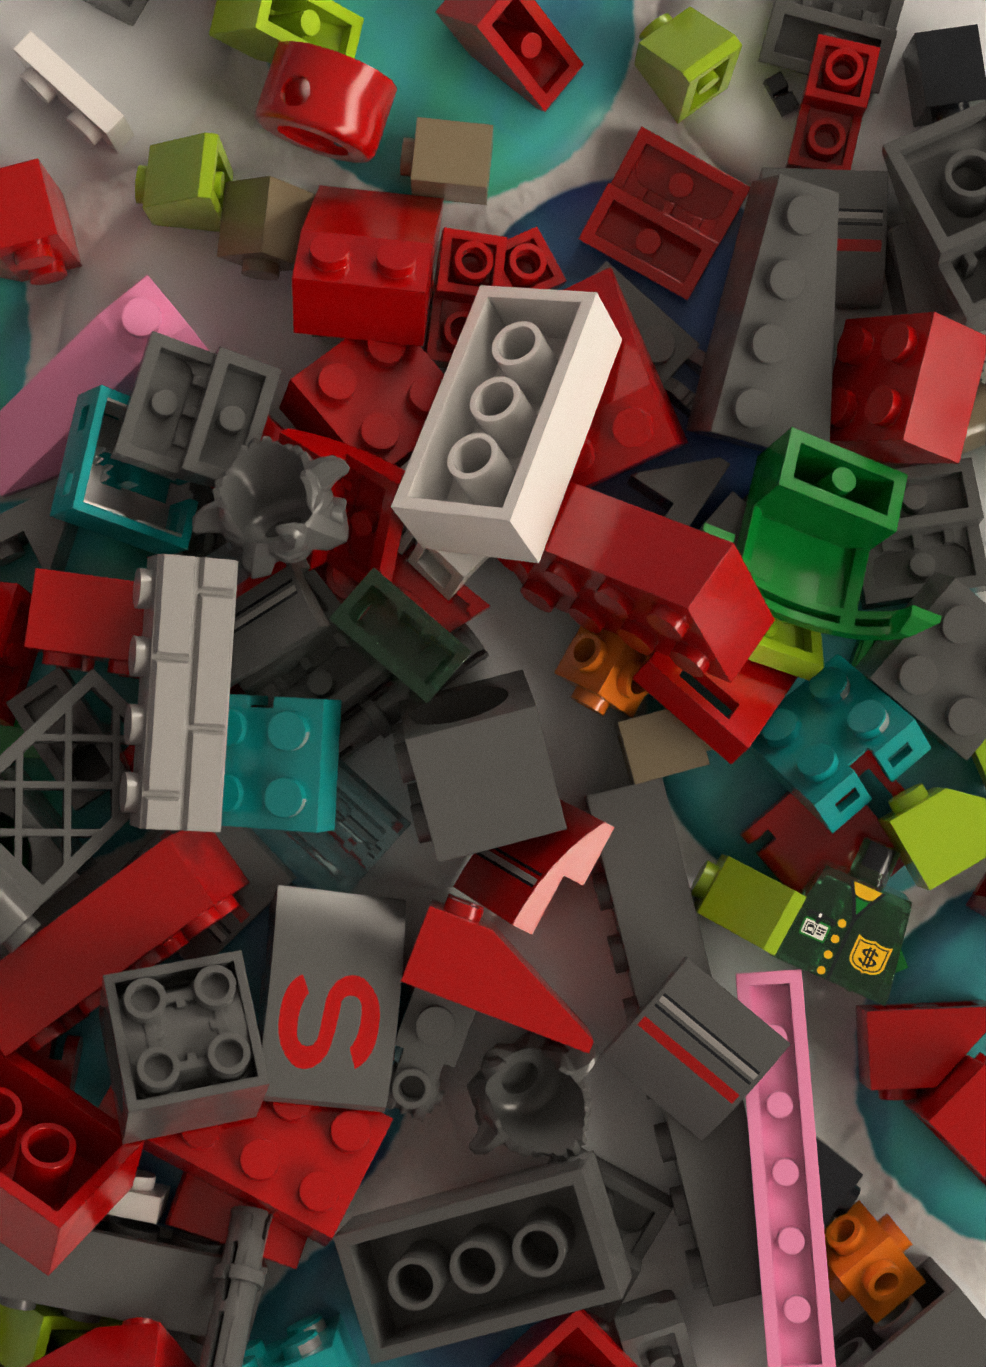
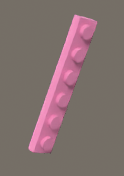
(788, 1182)

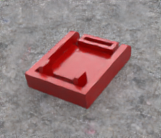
(750, 697)
(804, 841)

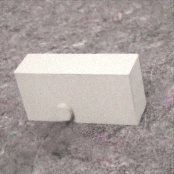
(508, 422)

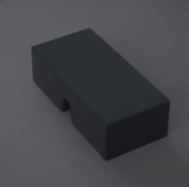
(778, 90)

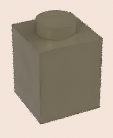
(449, 160)
(262, 225)
(659, 746)

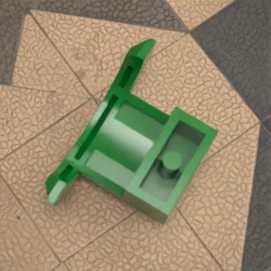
(811, 534)

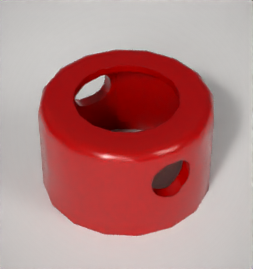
(325, 98)

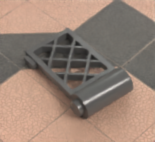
(19, 890)

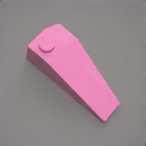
(103, 353)

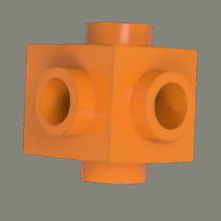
(602, 672)
(869, 1261)

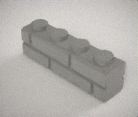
(181, 694)

